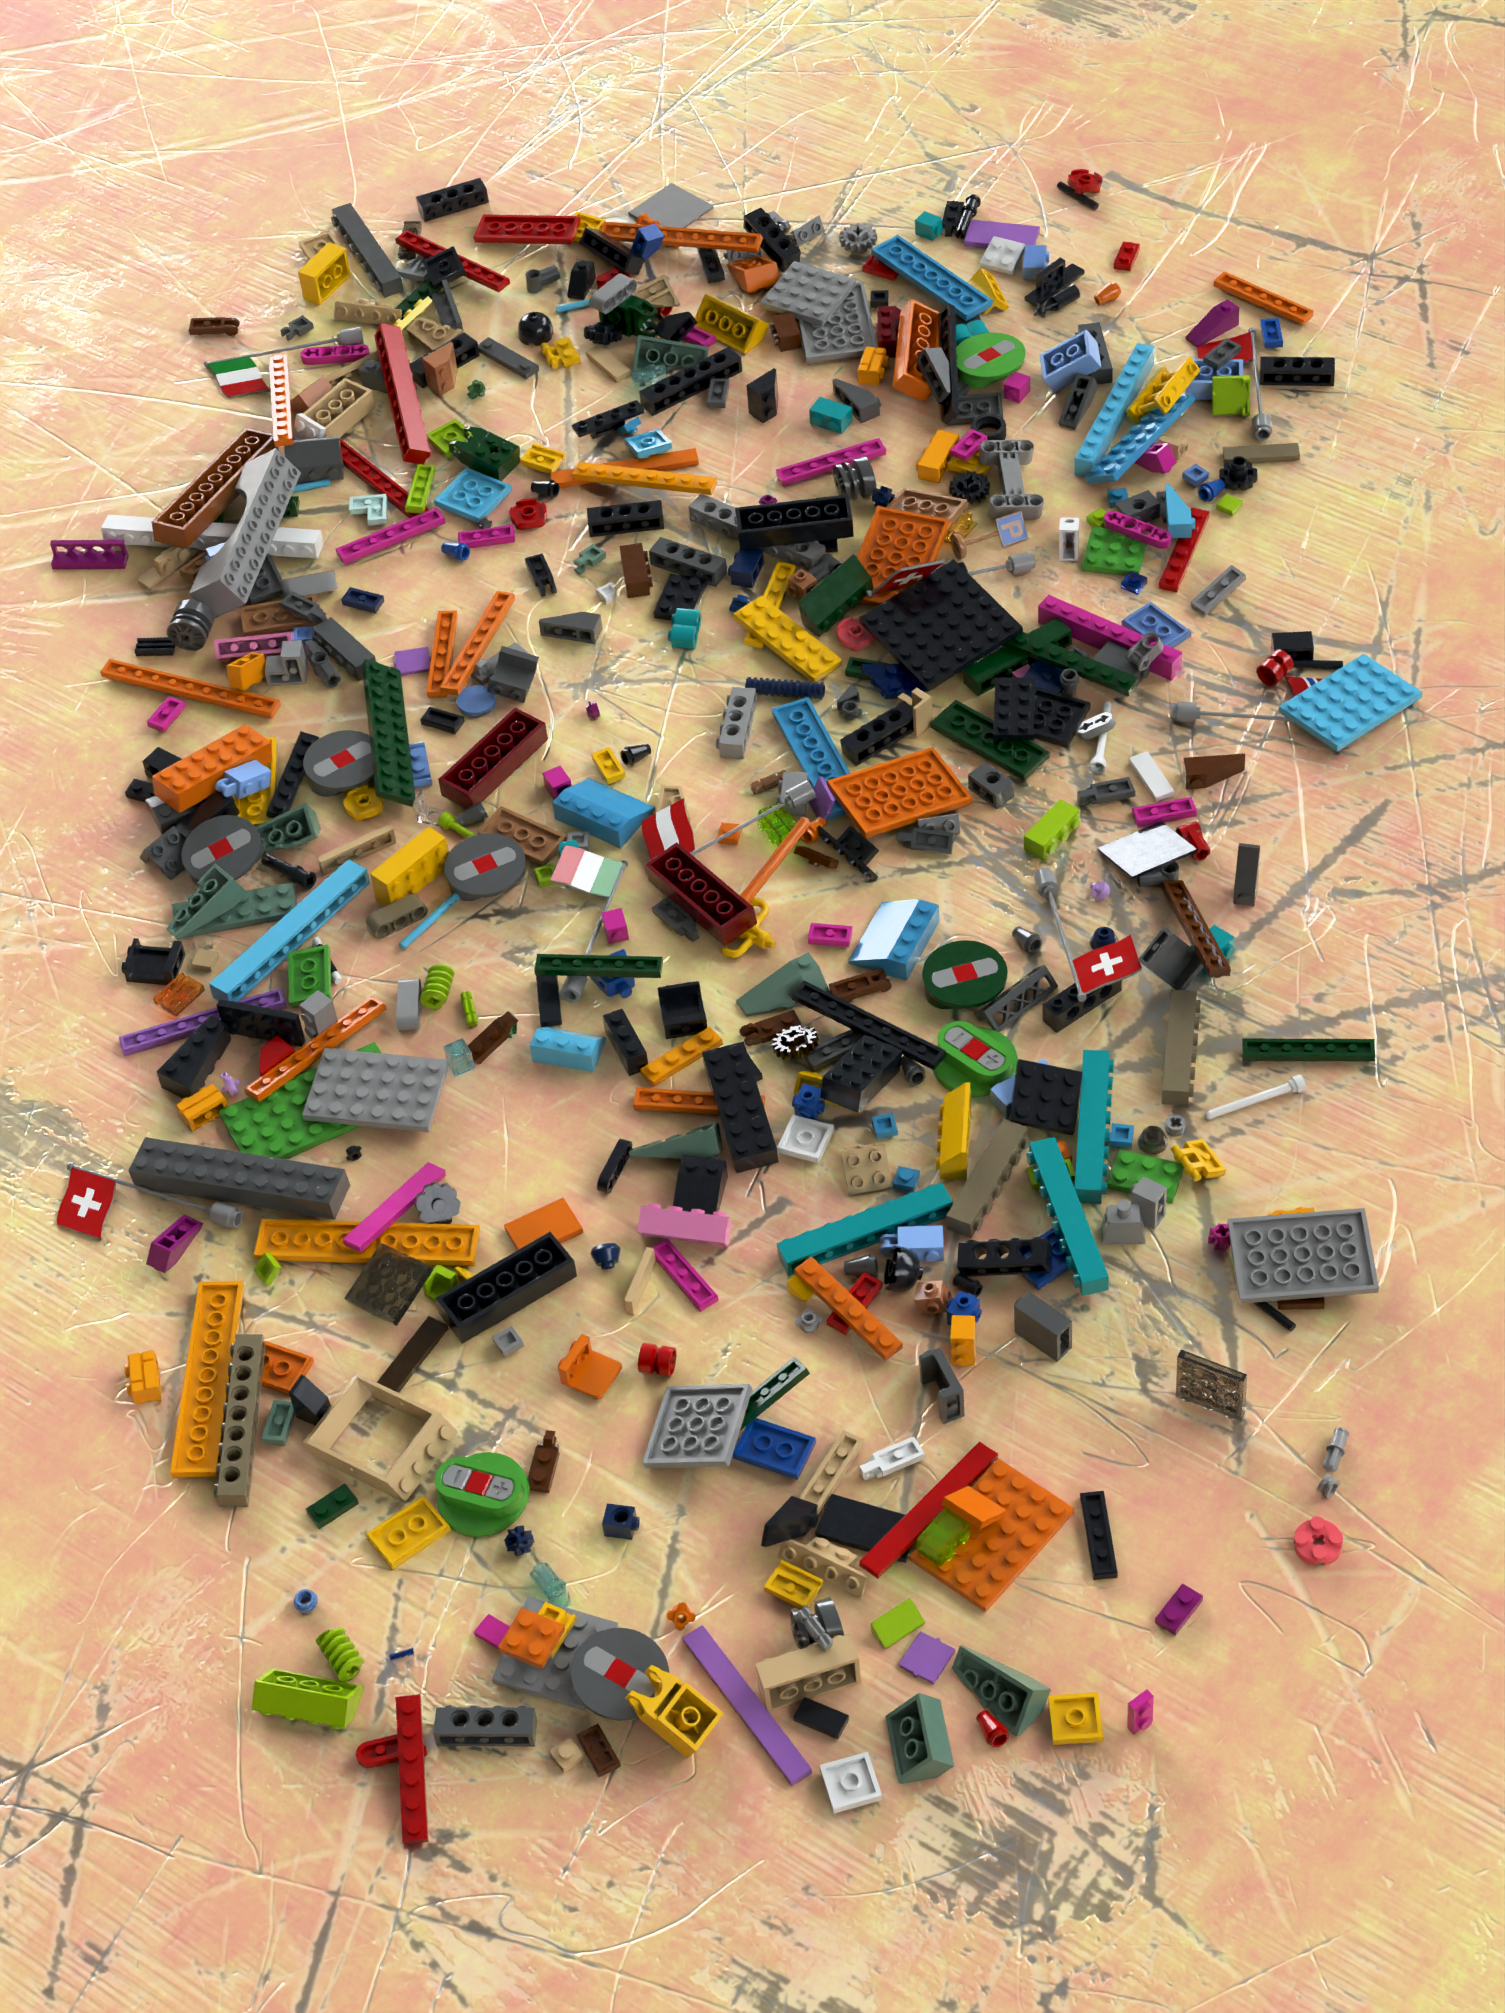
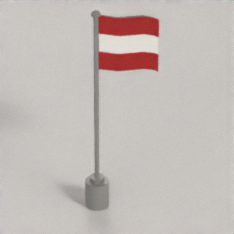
(673, 826)

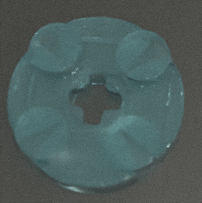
(650, 374)

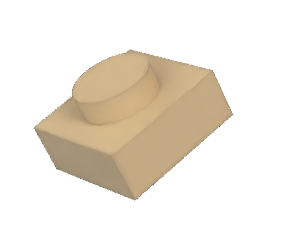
(567, 1755)

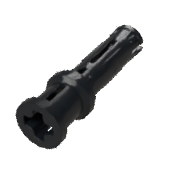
(969, 211)
(295, 873)

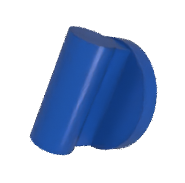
(738, 603)

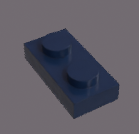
(362, 600)

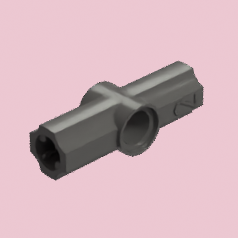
(321, 664)

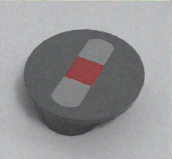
(339, 762)
(222, 840)
(484, 866)
(611, 1667)

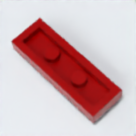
(864, 1291)

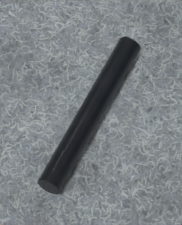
(1080, 197)
(1317, 664)
(1275, 1314)

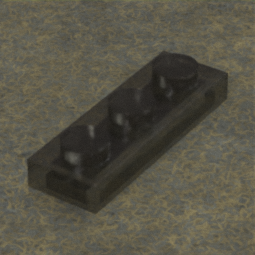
(414, 227)

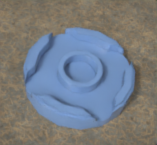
(476, 701)

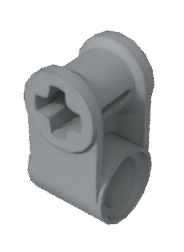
(1142, 652)

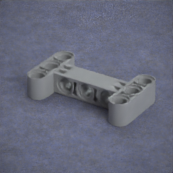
(1008, 457)

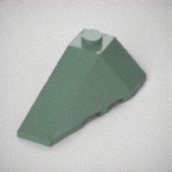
(662, 351)
(213, 897)
(778, 988)
(698, 1142)

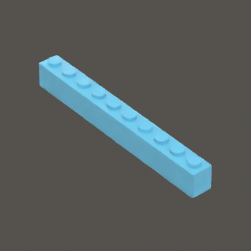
(1113, 411)
(290, 932)

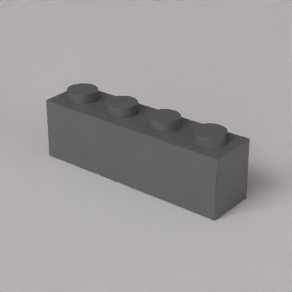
(342, 647)

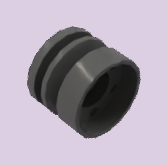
(854, 478)
(190, 625)
(825, 1614)

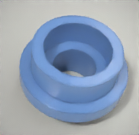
(305, 1595)

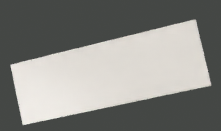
(1151, 776)

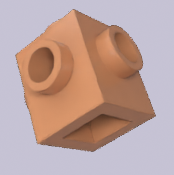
(801, 583)
(932, 1297)

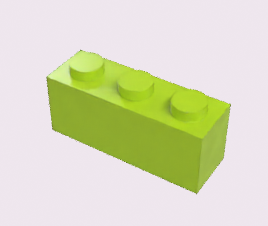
(1052, 829)

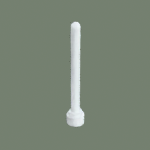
(1098, 763)
(1296, 1085)

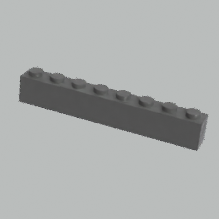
(367, 250)

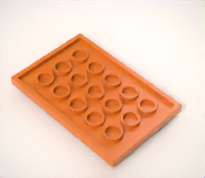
(899, 541)
(899, 792)
(1004, 1548)

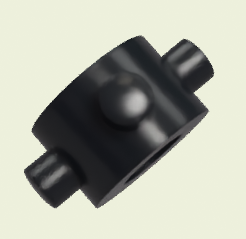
(353, 1153)

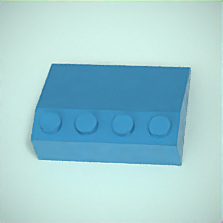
(601, 811)
(897, 937)

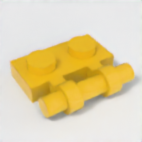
(565, 353)
(1203, 1157)

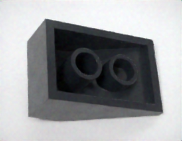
(700, 1184)

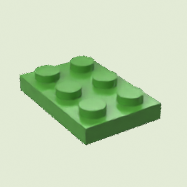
(309, 972)
(1132, 1166)

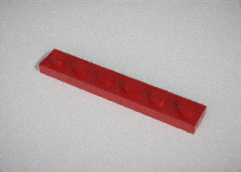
(1183, 553)
(411, 1769)

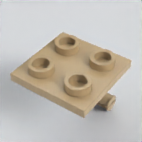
(866, 1168)

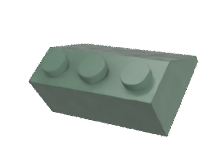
(919, 1739)

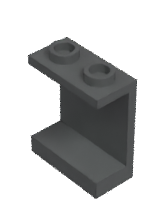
(513, 674)

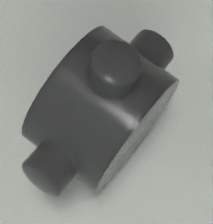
(484, 523)

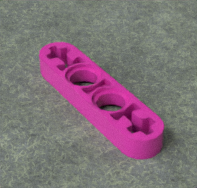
(315, 356)
(1117, 521)

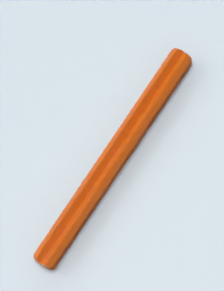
(775, 859)

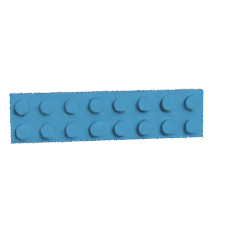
(931, 277)
(1137, 442)
(811, 744)

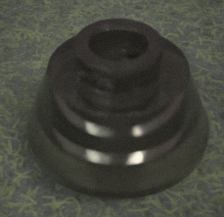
(1152, 1140)

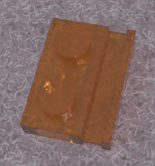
(179, 994)

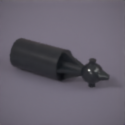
(1058, 300)

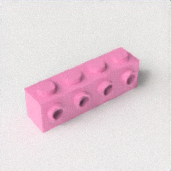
(241, 646)
(684, 1225)

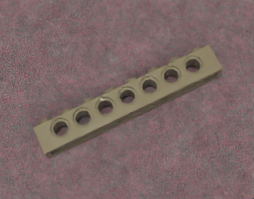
(238, 1492)

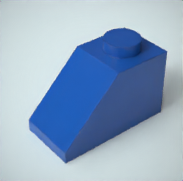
(647, 241)

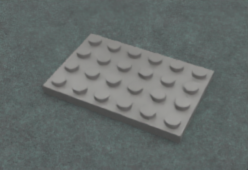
(844, 333)
(376, 1090)
(1302, 1255)

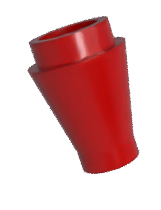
(993, 1730)

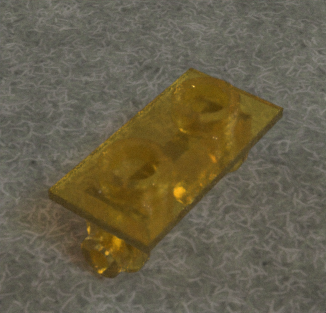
(962, 526)

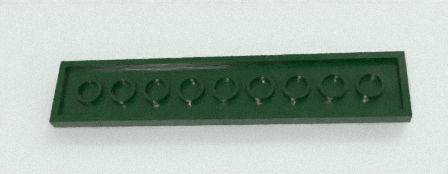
(388, 733)

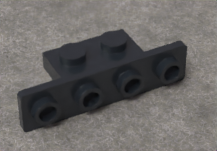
(1053, 279)
(607, 421)
(855, 846)

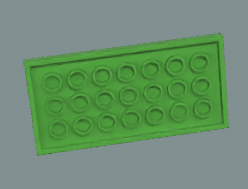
(277, 1123)

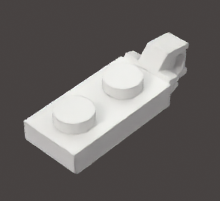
(892, 1459)

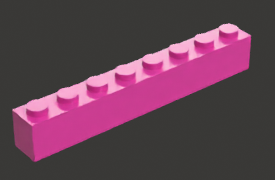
(1098, 631)

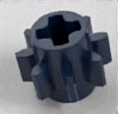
(882, 496)
(519, 1540)

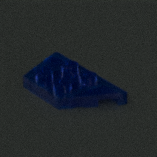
(891, 680)

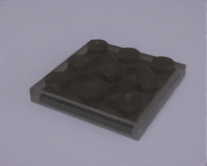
(388, 1284)
(1211, 1385)

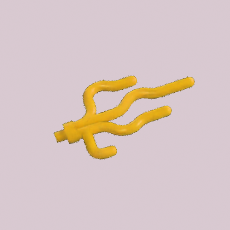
(753, 935)

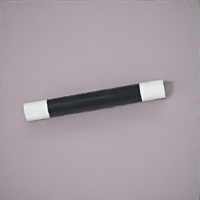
(334, 973)

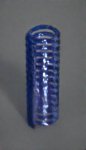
(401, 1653)

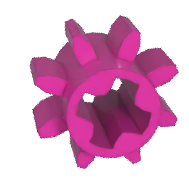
(1219, 1237)

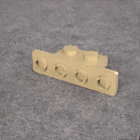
(367, 312)
(166, 564)
(825, 1562)

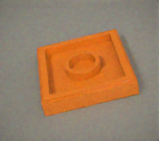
(973, 1507)

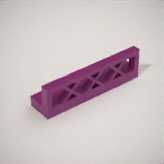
(90, 557)

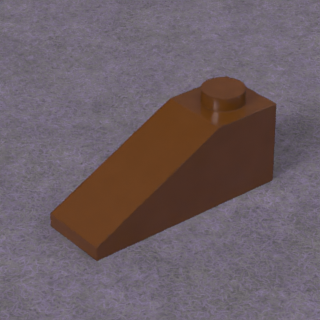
(1209, 770)

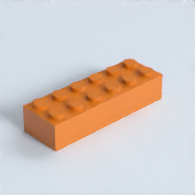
(916, 331)
(197, 774)

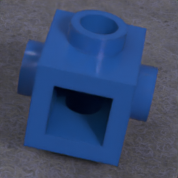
(808, 1102)
(963, 1305)

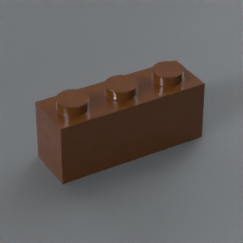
(636, 570)

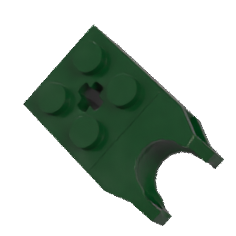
(632, 317)
(486, 453)

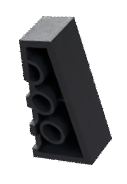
(195, 1059)

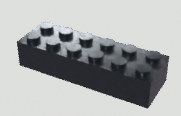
(794, 522)
(740, 1107)
(506, 1287)

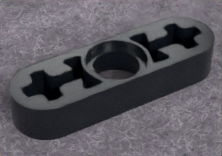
(614, 1166)

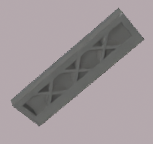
(447, 308)
(1014, 991)

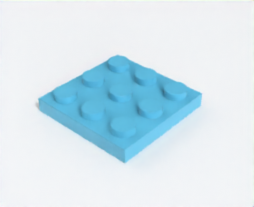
(473, 495)

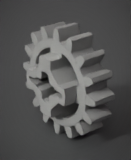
(858, 237)

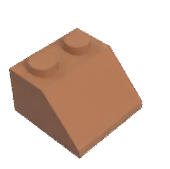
(441, 369)
(310, 395)

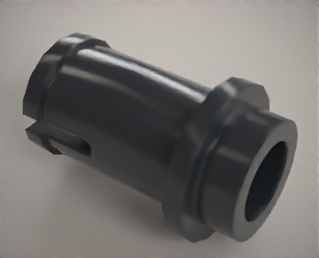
(967, 1284)

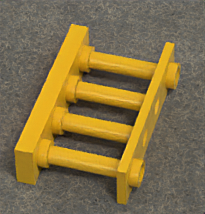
(1163, 390)

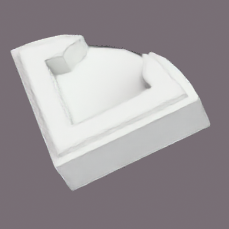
(606, 593)

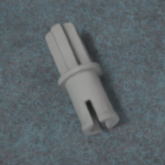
(1335, 1449)

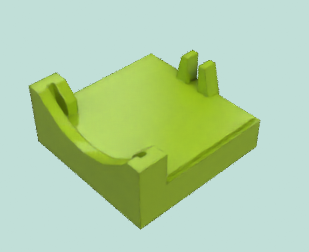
(1231, 395)

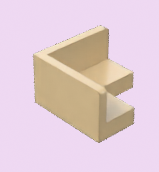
(922, 710)

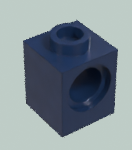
(615, 1514)

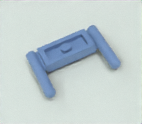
(420, 765)

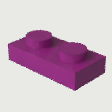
(1179, 1609)

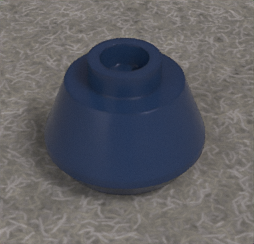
(1102, 937)
(606, 1255)

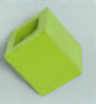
(439, 1282)

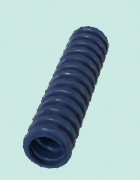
(786, 688)

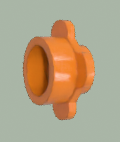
(681, 1609)

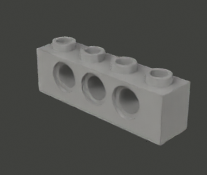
(737, 723)

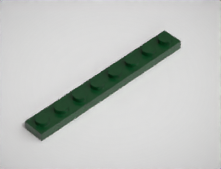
(1065, 659)

